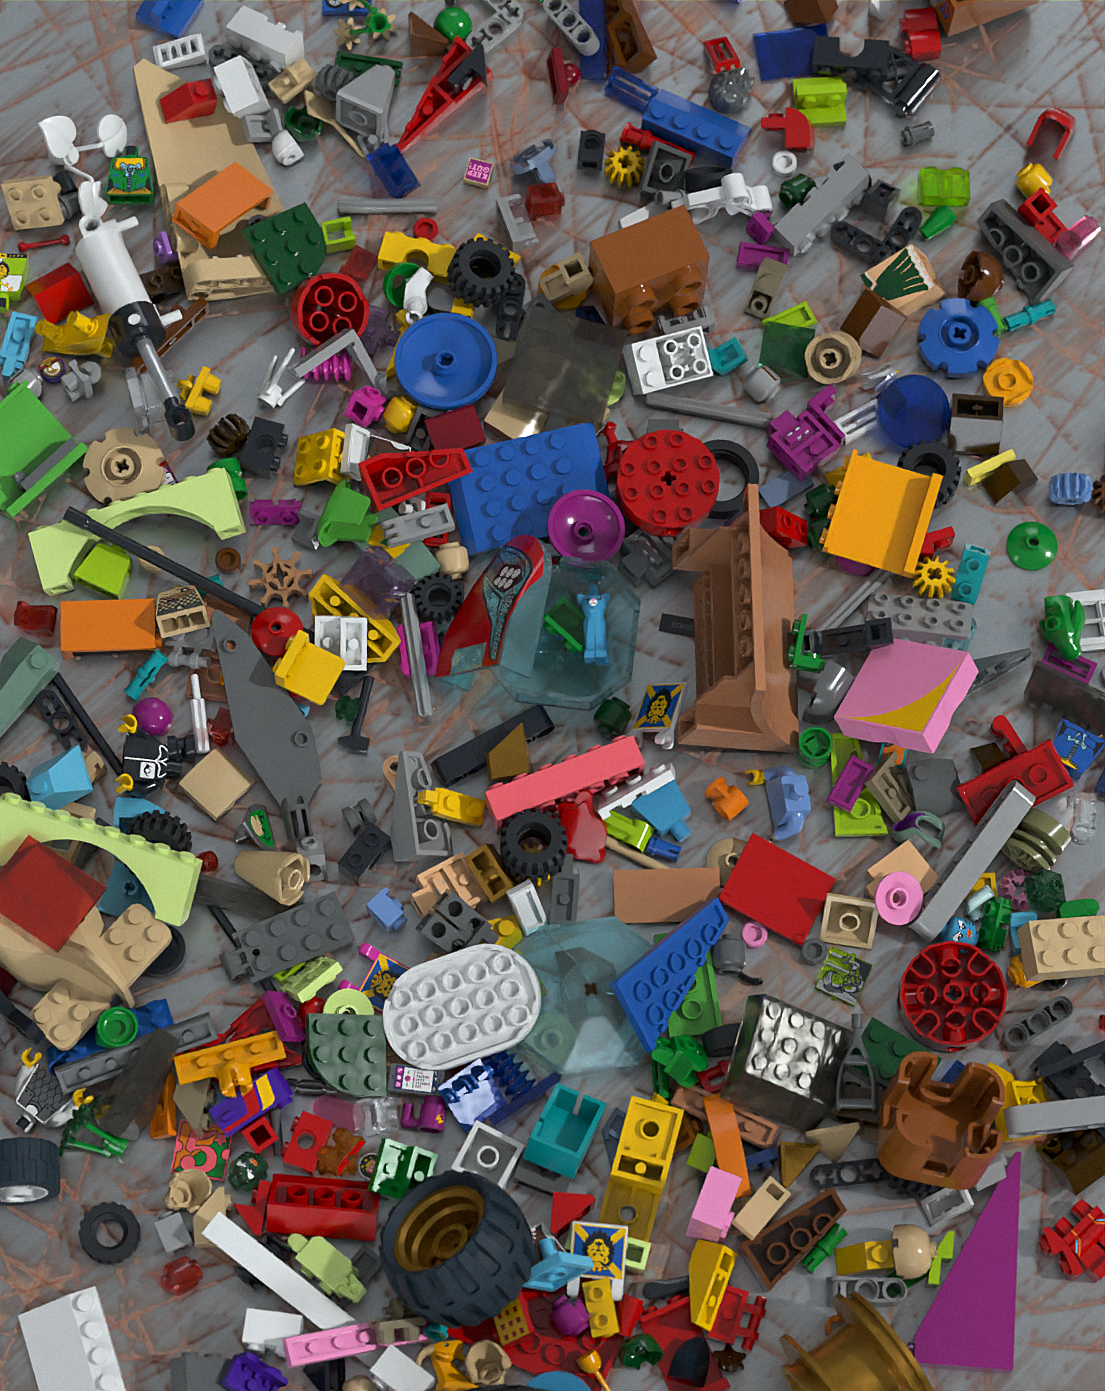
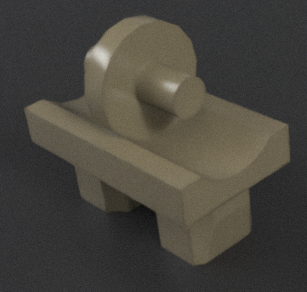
(385, 1326)

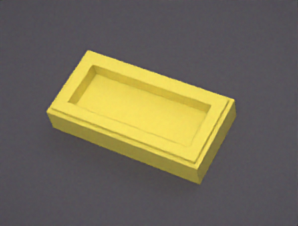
(987, 468)

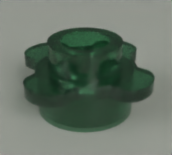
(347, 708)

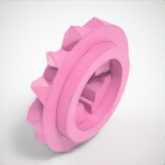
(1007, 889)

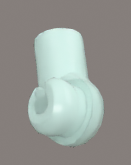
(975, 902)

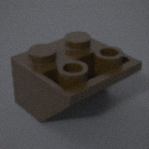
(975, 424)
(1075, 1158)

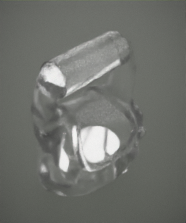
(383, 1116)

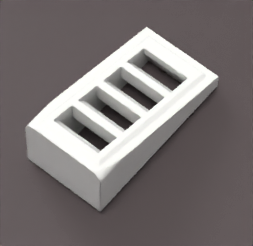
(181, 61)

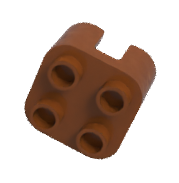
(939, 1128)

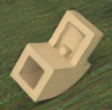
(570, 279)

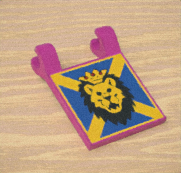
(379, 978)

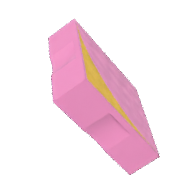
(906, 695)

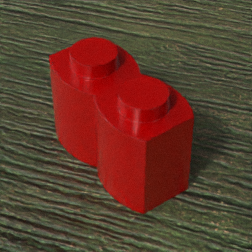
(921, 34)

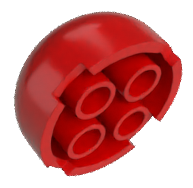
(340, 304)

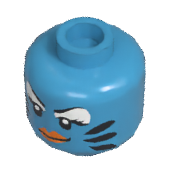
(959, 930)

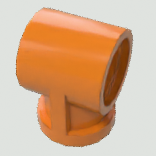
(726, 800)

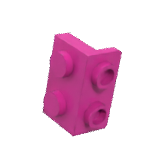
(430, 648)

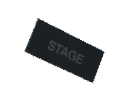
(677, 625)

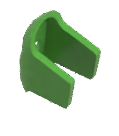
(346, 516)

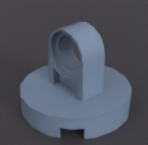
(536, 159)

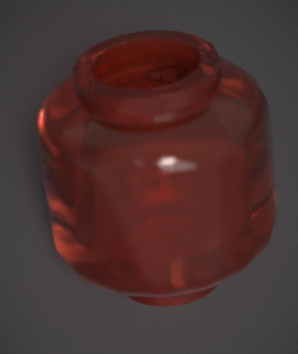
(181, 1276)

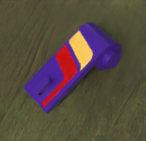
(267, 1093)

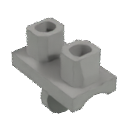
(79, 381)

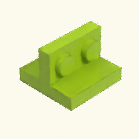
(821, 100)

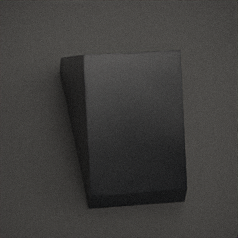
(880, 200)

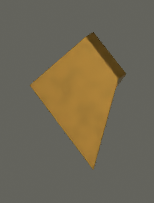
(510, 757)
(794, 1159)

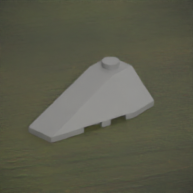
(414, 830)

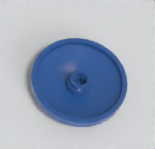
(446, 361)

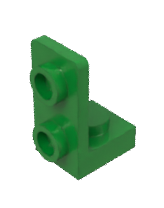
(809, 661)

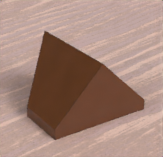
(810, 10)
(425, 39)

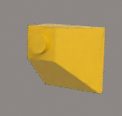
(1018, 1094)

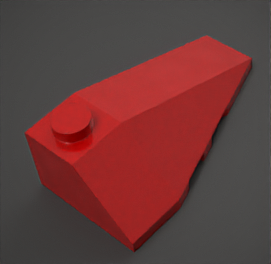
(402, 476)

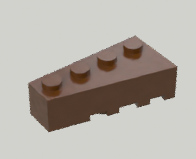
(790, 1237)

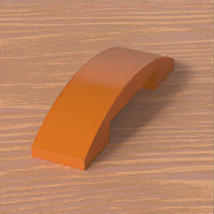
(727, 1140)

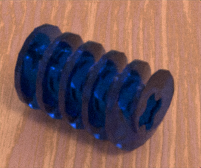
(509, 1073)

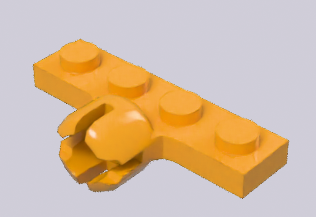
(230, 1062)

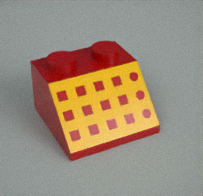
(513, 1324)

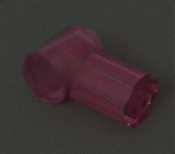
(1077, 236)

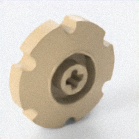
(118, 451)

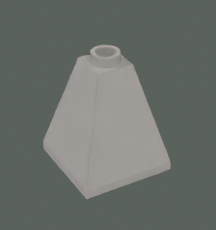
(366, 101)

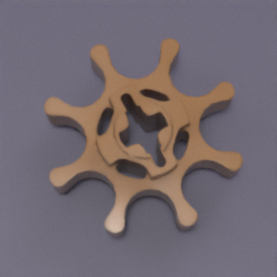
(270, 582)

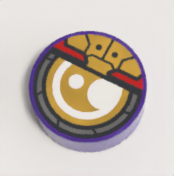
(52, 369)

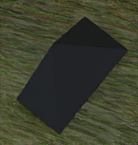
(327, 1374)

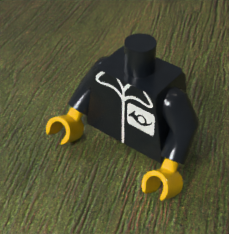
(143, 761)

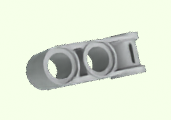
(878, 1285)

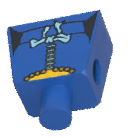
(1076, 748)

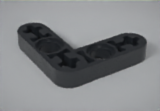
(878, 247)
(512, 296)
(20, 1021)

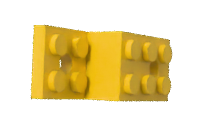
(641, 1166)

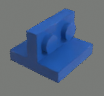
(168, 16)

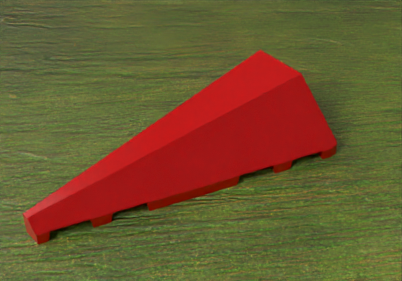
(438, 98)

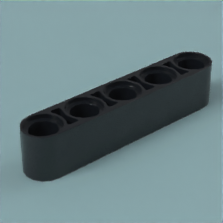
(471, 756)

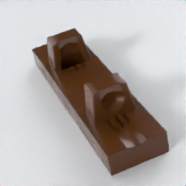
(176, 330)

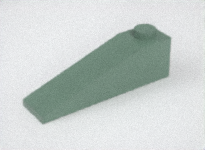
(23, 674)

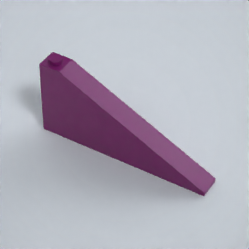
(974, 1310)

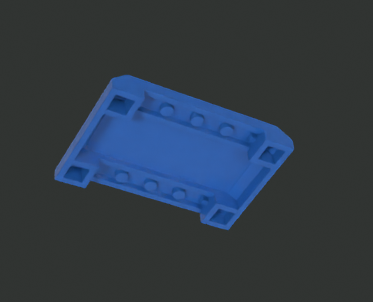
(520, 482)

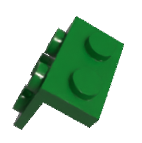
(568, 623)

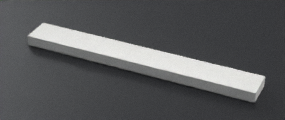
(281, 1279)

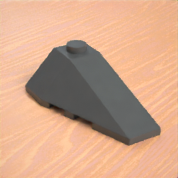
(996, 666)

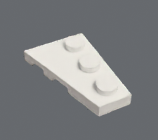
(625, 794)

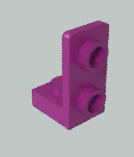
(824, 401)

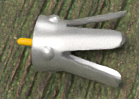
(880, 379)

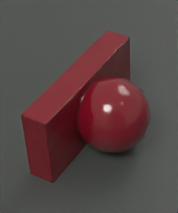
(561, 75)

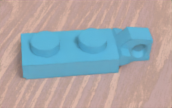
(17, 343)

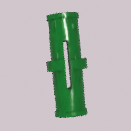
(823, 1248)

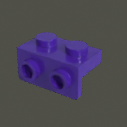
(250, 1373)

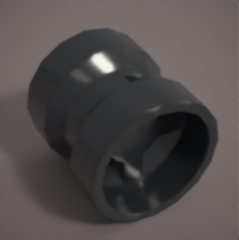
(181, 747)

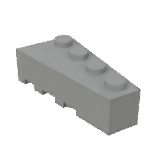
(823, 206)

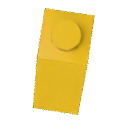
(865, 1258)

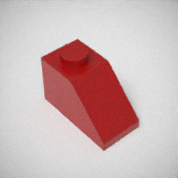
(189, 101)

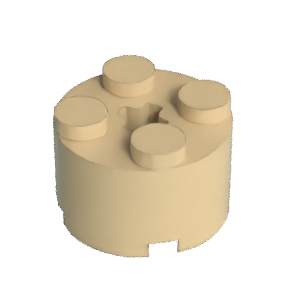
(819, 361)

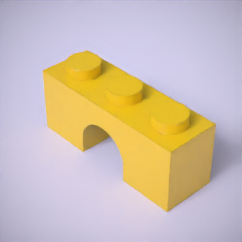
(400, 248)

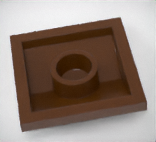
(873, 323)

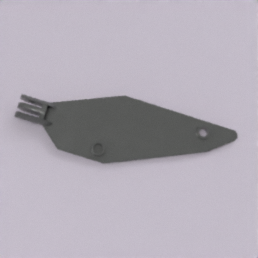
(268, 726)

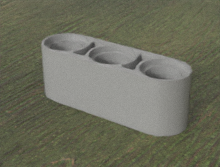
(575, 33)

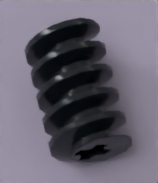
(276, 1247)

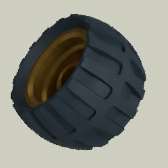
(456, 1249)

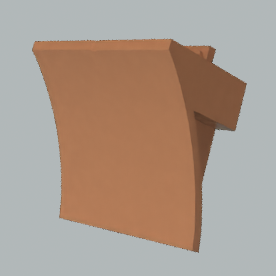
(740, 636)

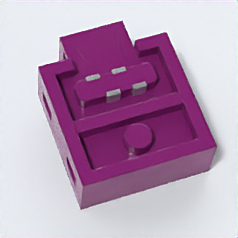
(800, 443)

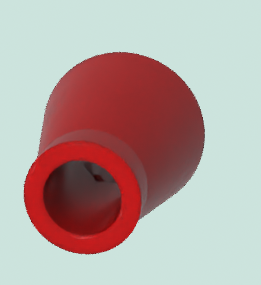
(628, 1314)

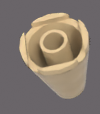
(274, 873)

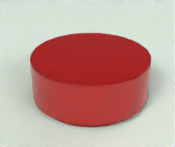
(426, 229)

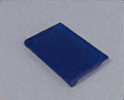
(786, 51)

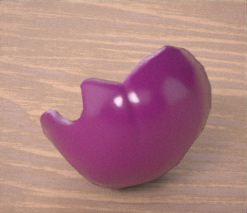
(153, 716)

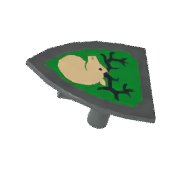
(256, 827)

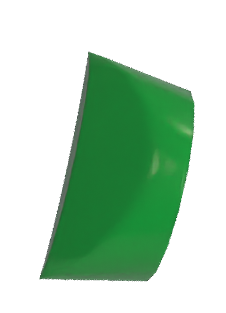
(116, 1028)

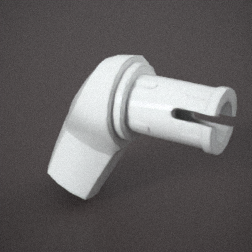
(415, 296)

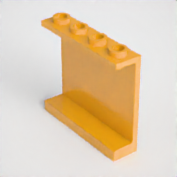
(880, 515)

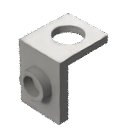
(313, 849)

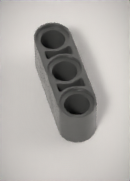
(1028, 1032)

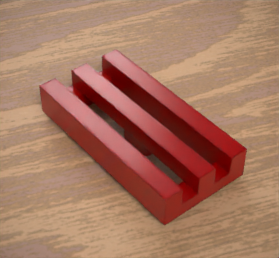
(726, 63)

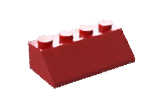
(322, 1207)

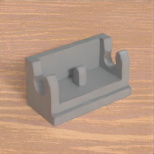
(516, 222)
(700, 317)

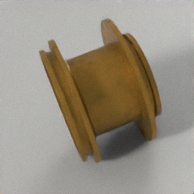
(856, 1356)

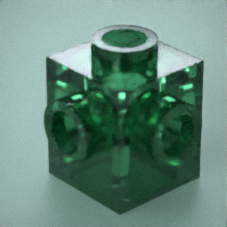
(1045, 890)

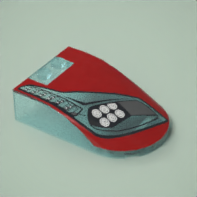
(499, 615)

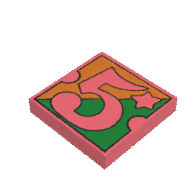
(204, 1154)

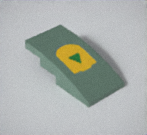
(412, 556)

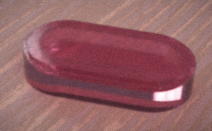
(336, 1111)

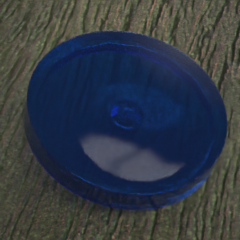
(912, 410)

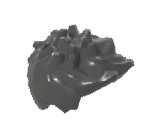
(730, 89)

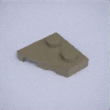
(890, 788)

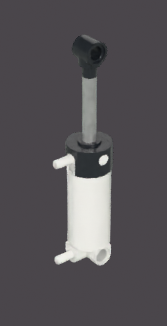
(133, 317)

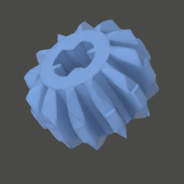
(1070, 488)

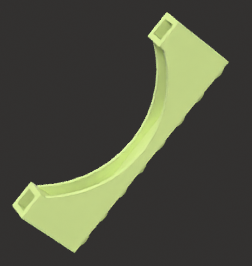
(204, 498)
(165, 873)

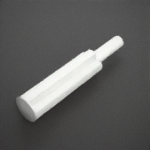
(199, 718)

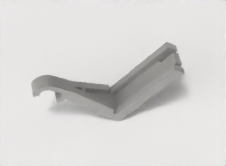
(350, 340)

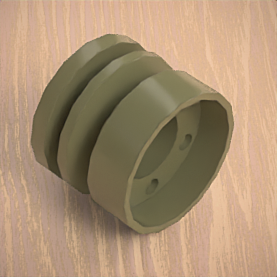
(1036, 841)

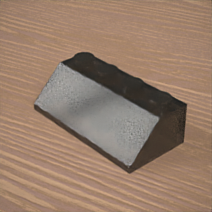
(1066, 698)

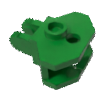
(681, 1058)

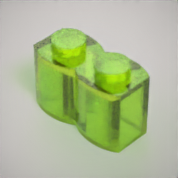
(943, 187)

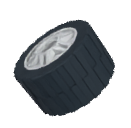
(28, 1171)

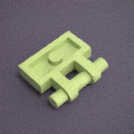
(311, 978)

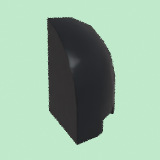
(691, 1362)

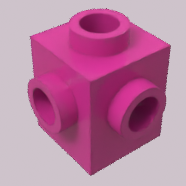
(365, 406)

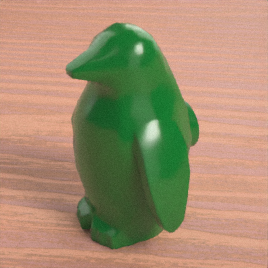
(1064, 625)

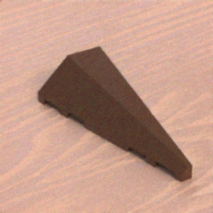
(626, 39)

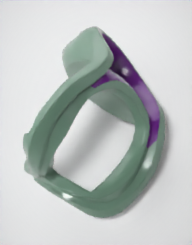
(909, 826)

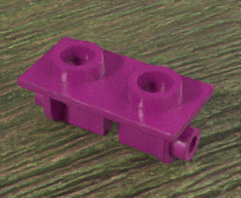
(265, 513)

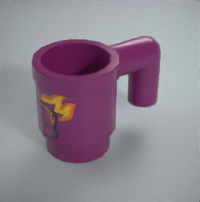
(431, 1116)

